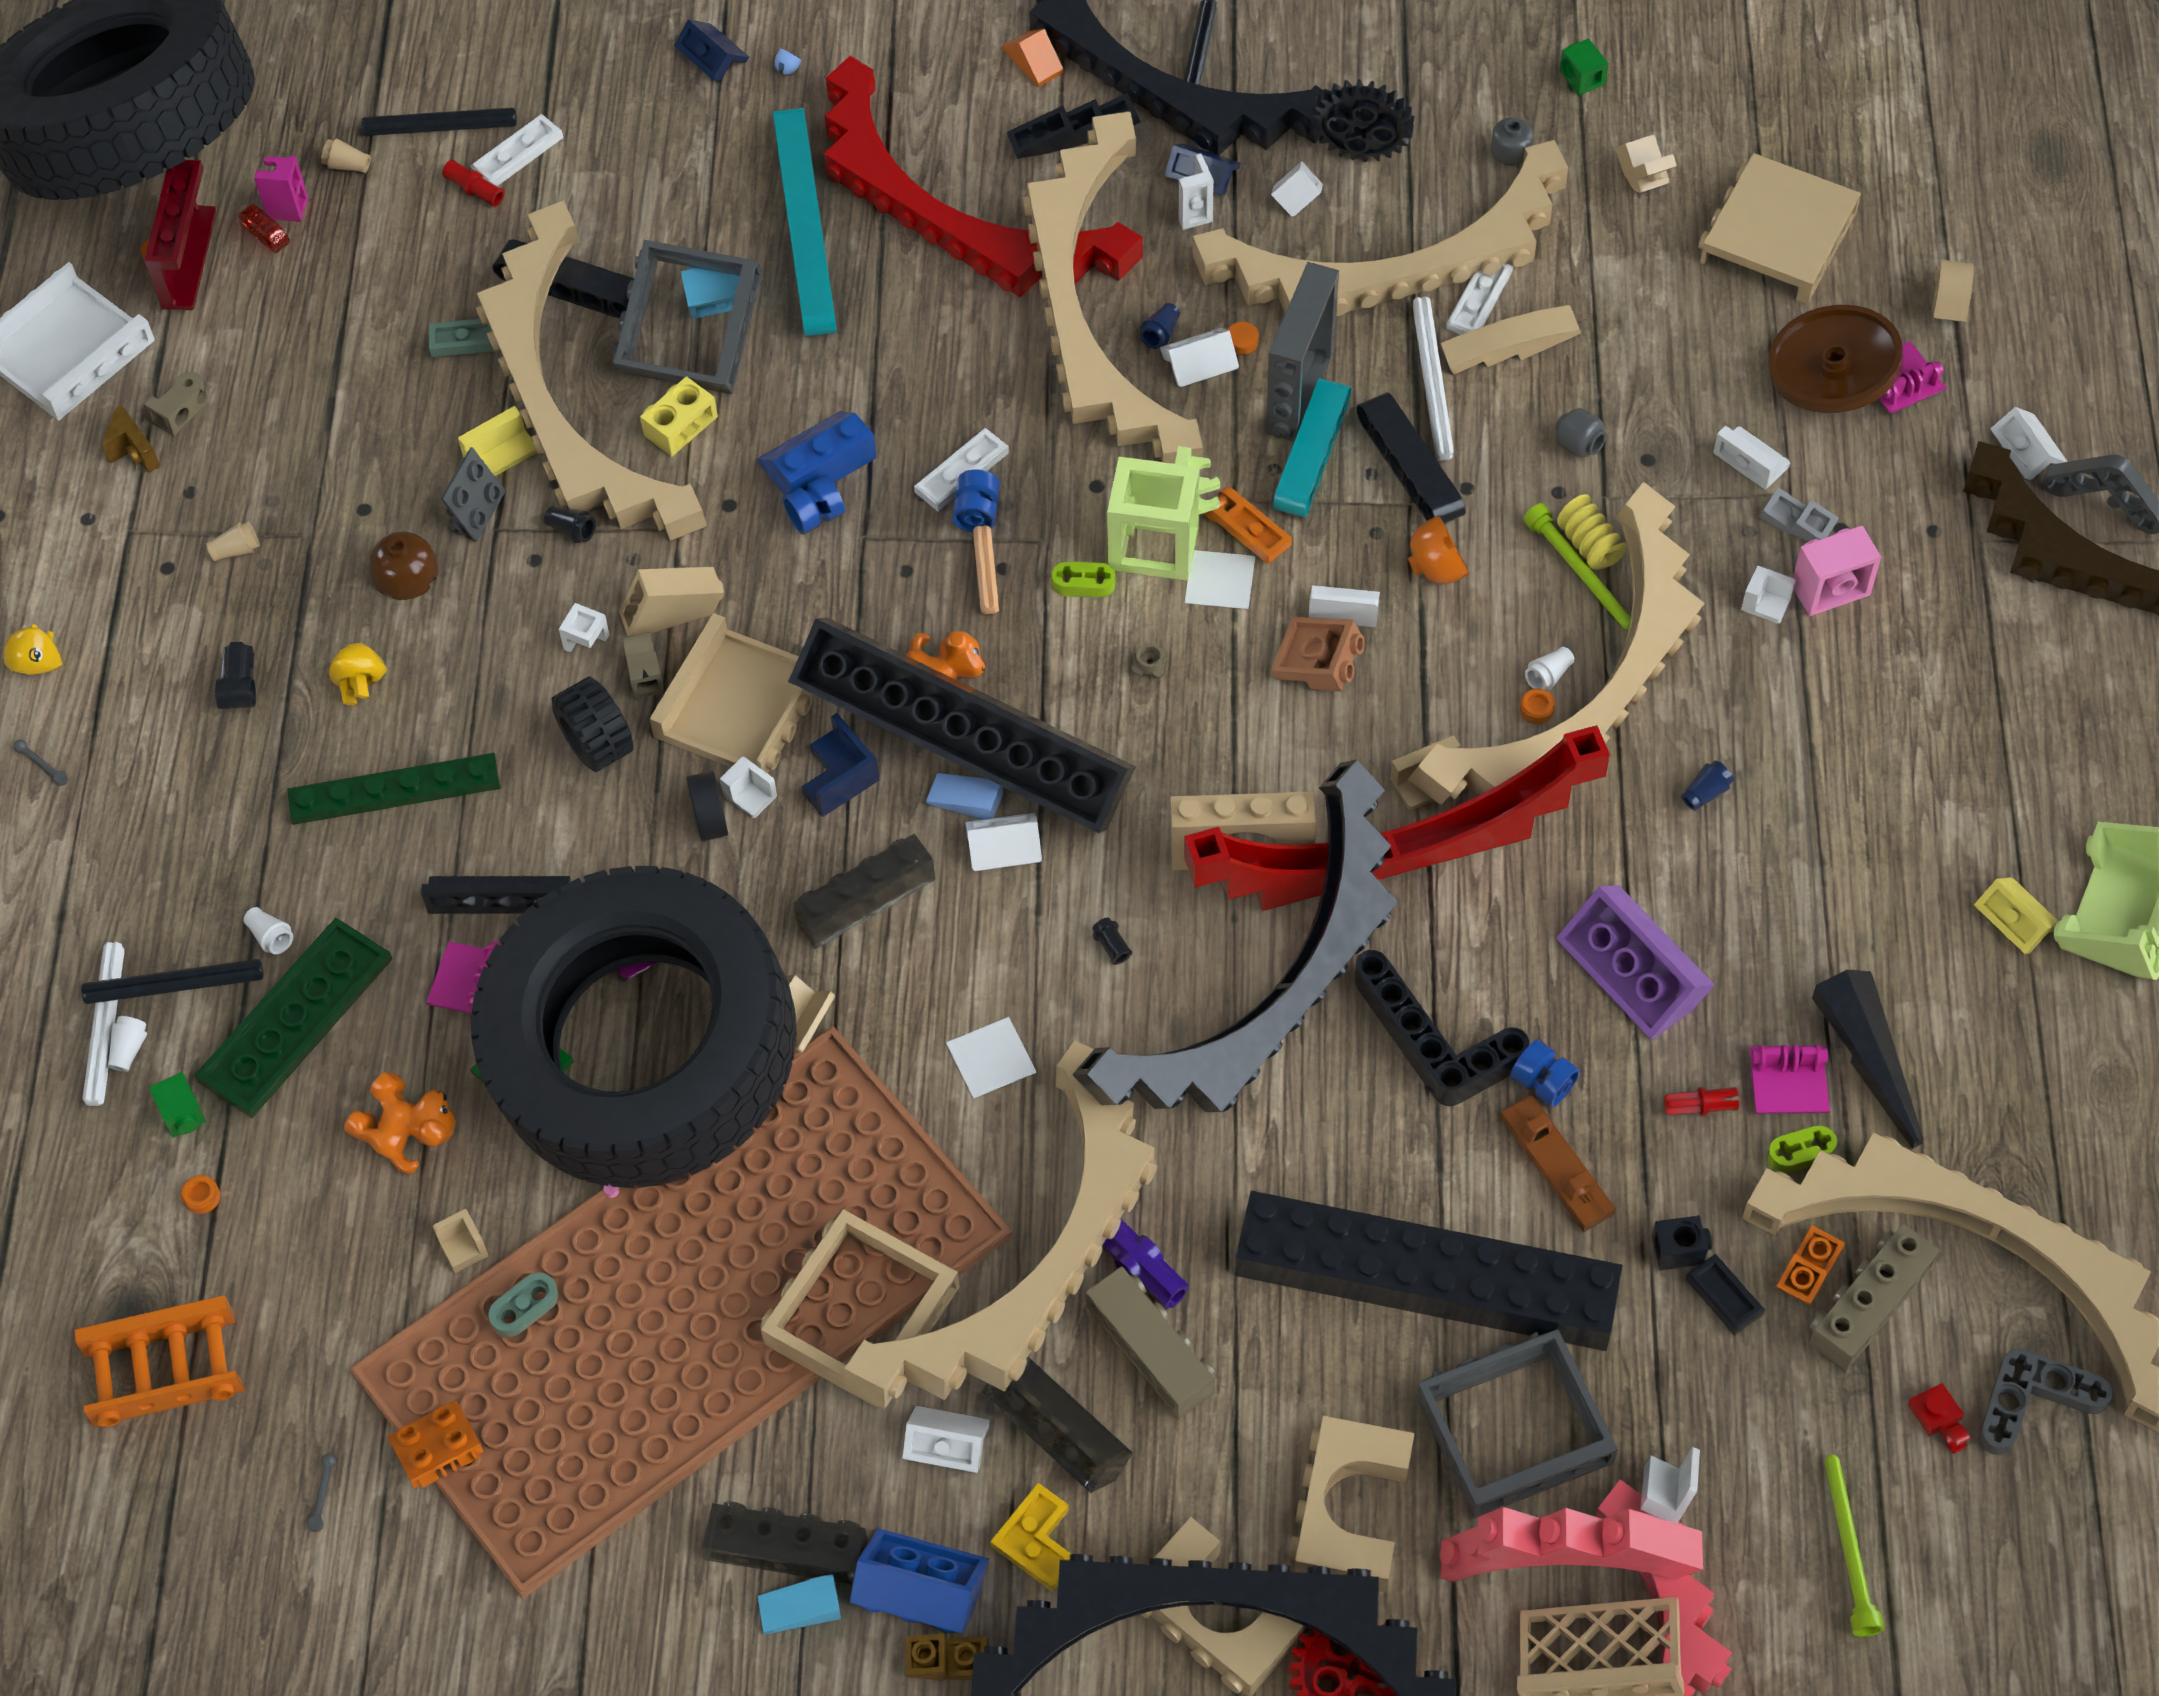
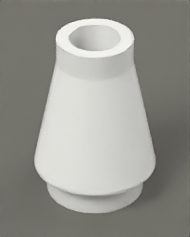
(1548, 669)
(269, 931)
(125, 1042)

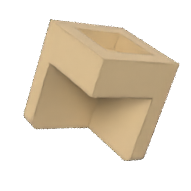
(460, 1240)

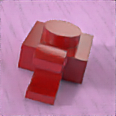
(1940, 1413)

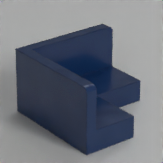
(848, 768)

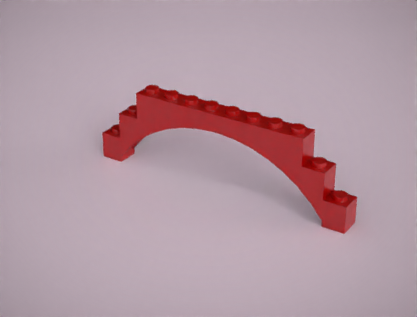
(993, 250)
(1494, 819)

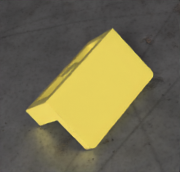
(500, 441)
(2016, 913)

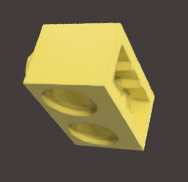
(678, 416)

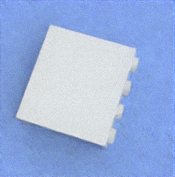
(66, 342)

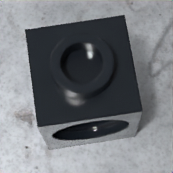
(1672, 1255)

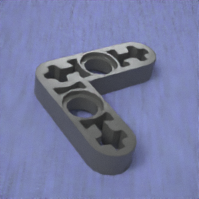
(2111, 474)
(2034, 1382)

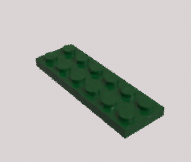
(293, 1017)

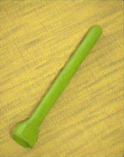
(1540, 520)
(1865, 1619)

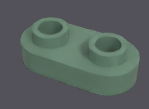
(520, 1303)

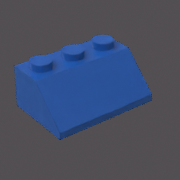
(828, 448)
(918, 1581)

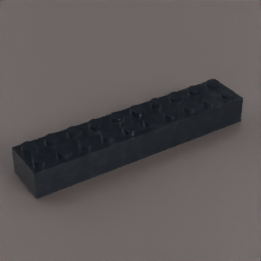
(961, 724)
(1427, 1270)

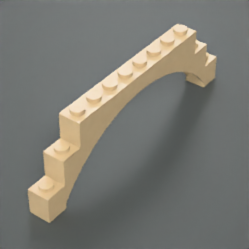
(1493, 240)
(1091, 381)
(582, 472)
(1658, 618)
(1911, 1183)
(1001, 1336)

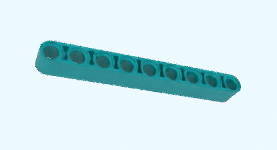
(804, 222)

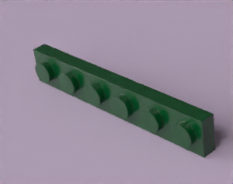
(393, 788)

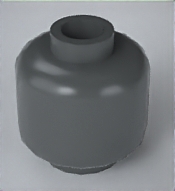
(1510, 139)
(1580, 433)

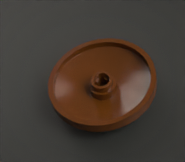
(1836, 358)

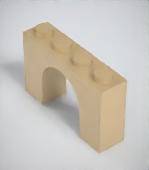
(1281, 816)
(1343, 1451)
(1241, 1656)

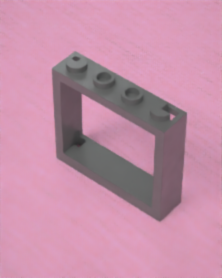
(738, 325)
(1308, 342)
(1539, 1477)

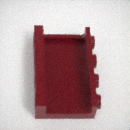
(179, 238)

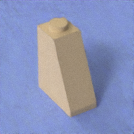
(669, 598)

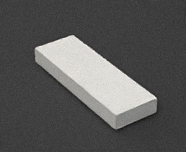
(518, 150)
(1478, 300)
(979, 453)

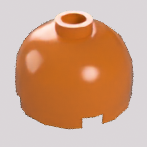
(1436, 553)

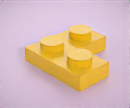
(1026, 1538)

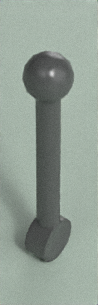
(59, 777)
(315, 1522)

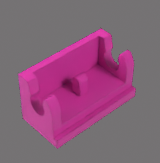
(282, 189)

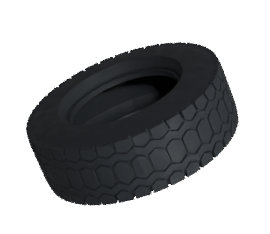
(116, 93)
(577, 941)

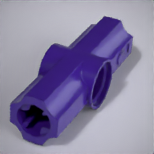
(1146, 1261)

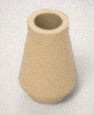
(342, 156)
(235, 541)

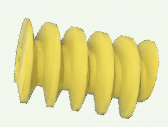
(1590, 534)

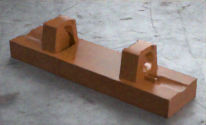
(1558, 1163)

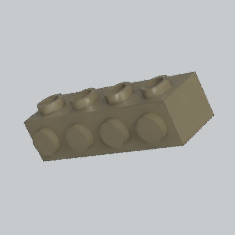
(1873, 1297)
(1151, 1342)

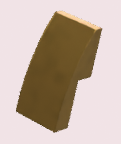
(942, 1657)

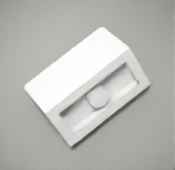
(1196, 196)
(1201, 356)
(2028, 441)
(1750, 456)
(1344, 604)
(1003, 841)
(945, 1439)
(1668, 1488)

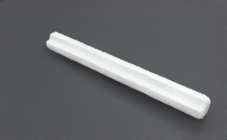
(100, 1039)

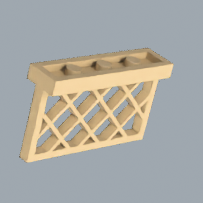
(1630, 1680)

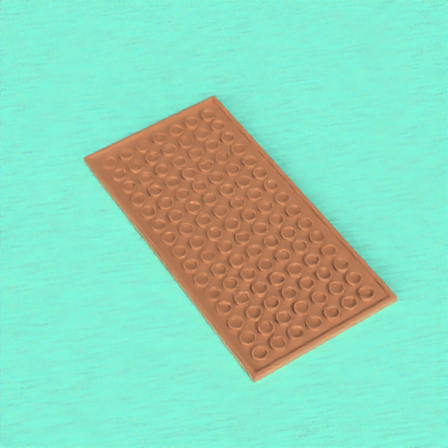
(661, 1311)

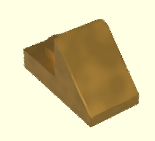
(126, 438)

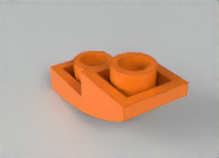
(1811, 1265)

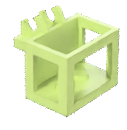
(1159, 500)

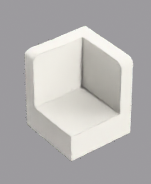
(1297, 189)
(1768, 594)
(583, 627)
(748, 787)

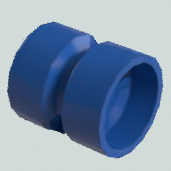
(976, 500)
(810, 506)
(1535, 1065)

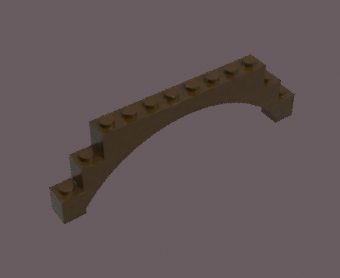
(2047, 545)

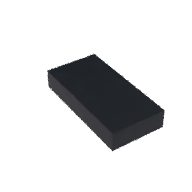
(1725, 1294)

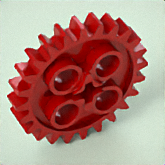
(1310, 1672)

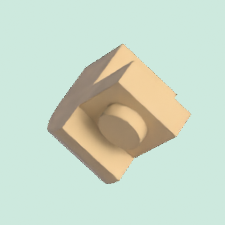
(1644, 164)
(1952, 290)

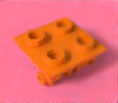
(434, 1443)

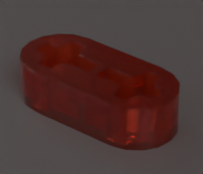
(264, 228)

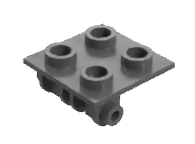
(472, 496)

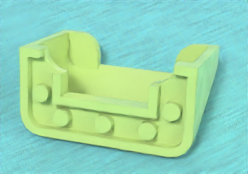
(2121, 902)

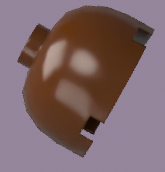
(403, 565)

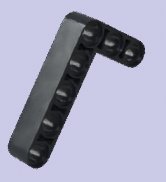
(1429, 1039)

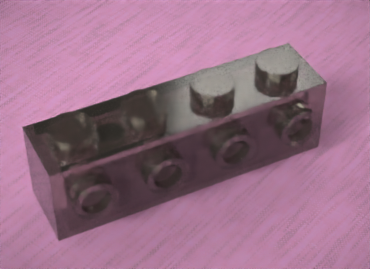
(864, 890)
(1061, 1427)
(783, 1542)

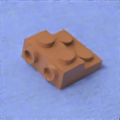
(1319, 652)

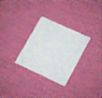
(1220, 579)
(991, 1057)

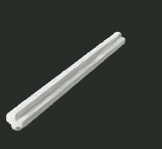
(1433, 379)

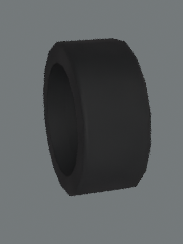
(707, 805)

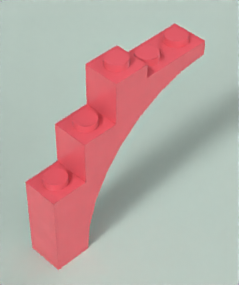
(1572, 1538)
(1702, 1657)

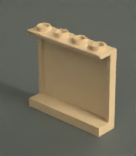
(1781, 223)
(732, 699)

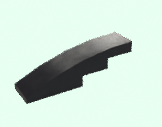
(1064, 129)

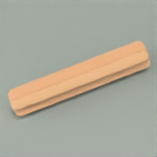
(985, 570)

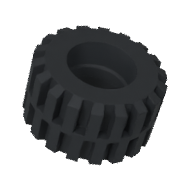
(592, 724)

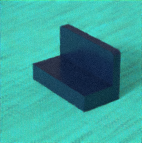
(708, 48)
(1182, 164)

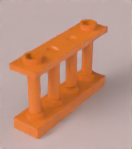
(136, 1334)

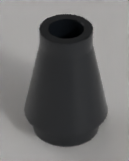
(573, 524)

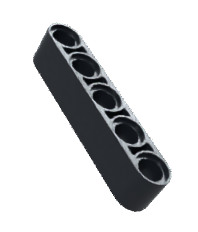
(581, 284)
(1410, 458)

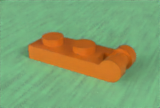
(1249, 526)

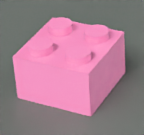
(1836, 570)

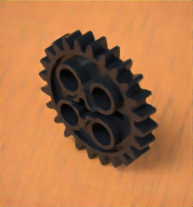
(1362, 120)

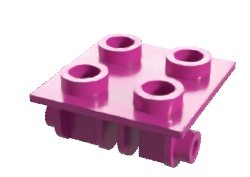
(1916, 381)
(459, 976)
(1789, 1079)

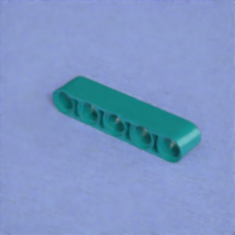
(1312, 448)

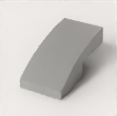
(1796, 518)

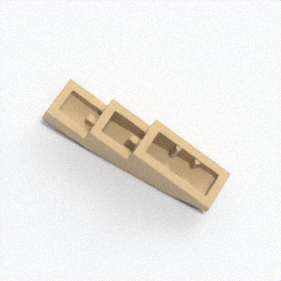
(1512, 336)

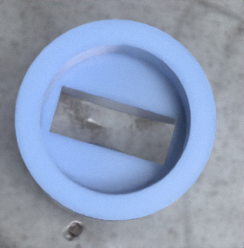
(787, 61)

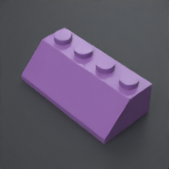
(1634, 960)

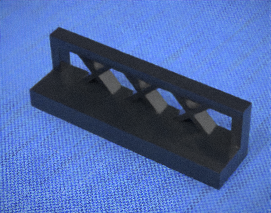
(487, 893)

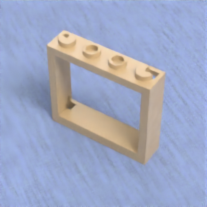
(921, 1322)

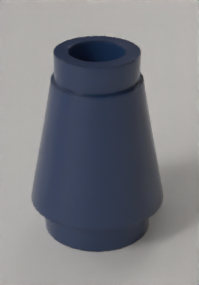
(1159, 326)
(1708, 784)

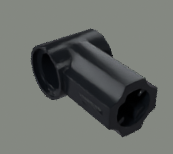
(236, 684)

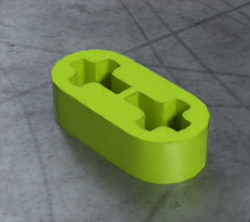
(1083, 579)
(1798, 1144)

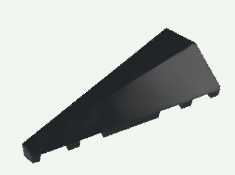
(1858, 1018)

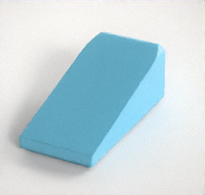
(799, 1605)

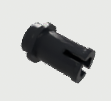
(1107, 933)

